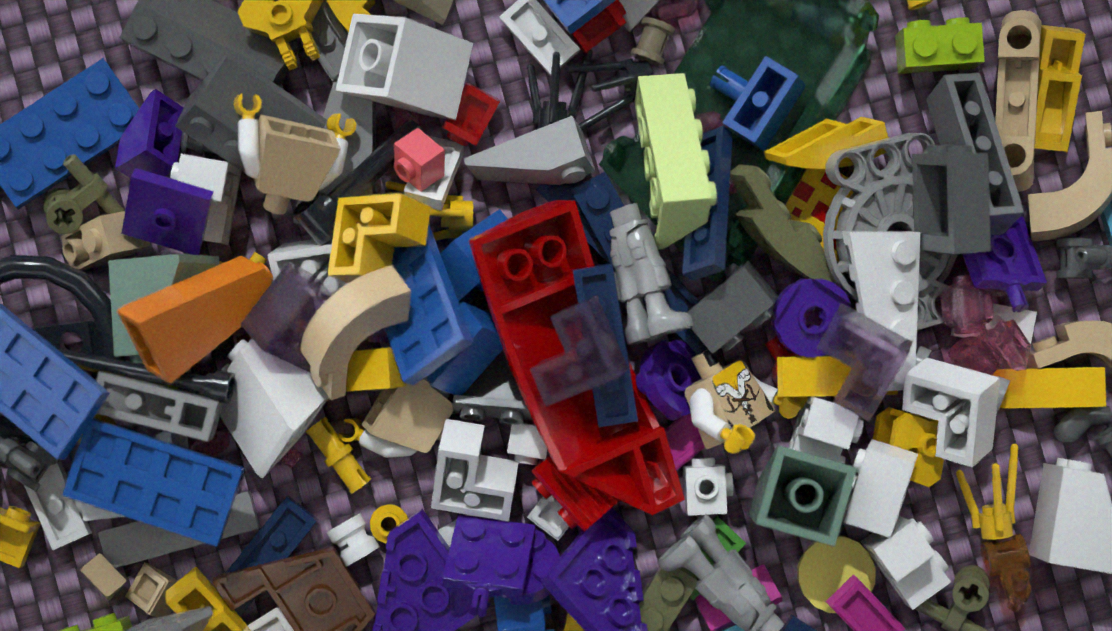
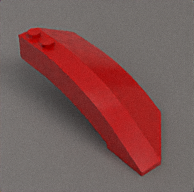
(527, 279)

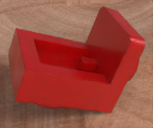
(600, 26)
(472, 116)

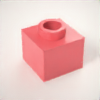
(419, 159)

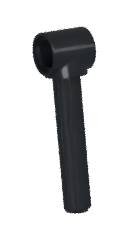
(320, 213)

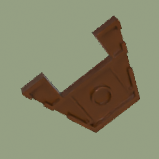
(309, 589)

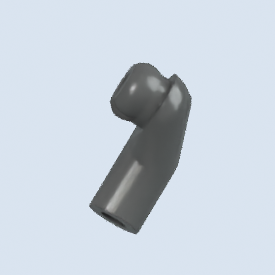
(1078, 420)

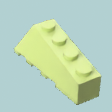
(673, 156)

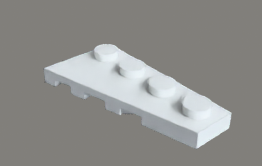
(887, 283)

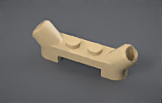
(1018, 92)

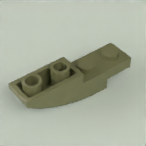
(768, 222)
(666, 597)

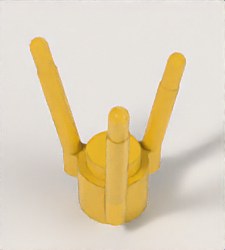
(455, 214)
(995, 518)

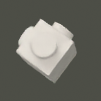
(706, 487)

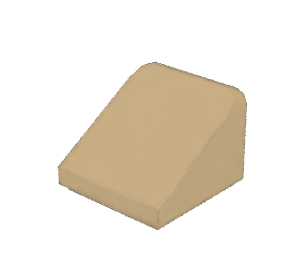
(103, 576)
(149, 590)

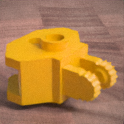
(282, 23)
(915, 435)

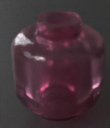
(966, 307)

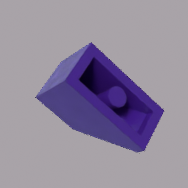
(151, 137)

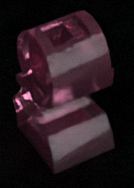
(990, 347)

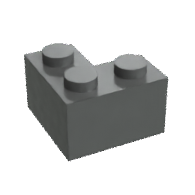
(732, 306)

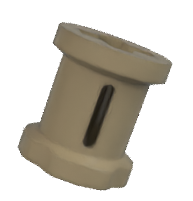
(652, 41)

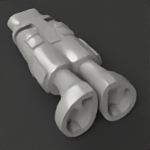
(642, 275)
(726, 582)

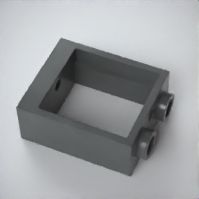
(951, 199)

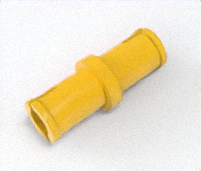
(338, 455)

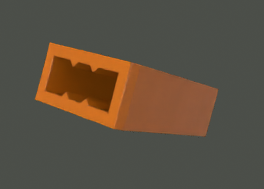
(193, 316)

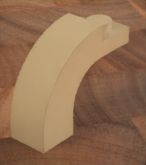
(1075, 207)
(349, 318)
(1074, 338)

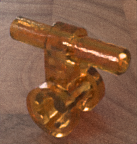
(1009, 562)

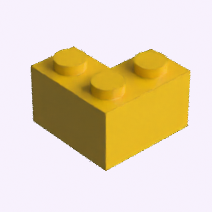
(370, 229)

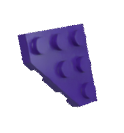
(599, 578)
(412, 582)

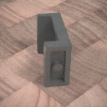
(493, 395)

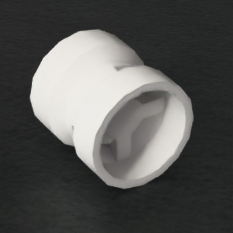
(353, 539)

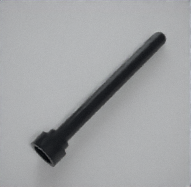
(216, 385)

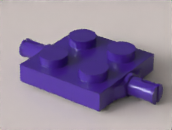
(1008, 266)
(488, 559)

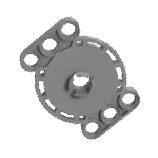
(876, 204)

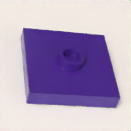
(166, 212)

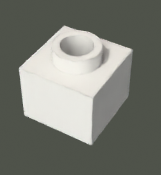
(526, 444)

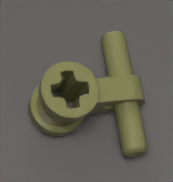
(90, 189)
(963, 602)

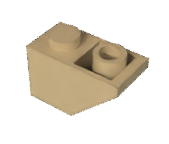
(100, 242)

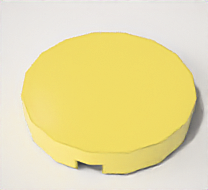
(828, 567)

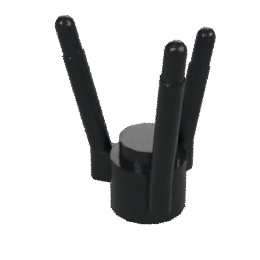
(625, 80)
(553, 109)

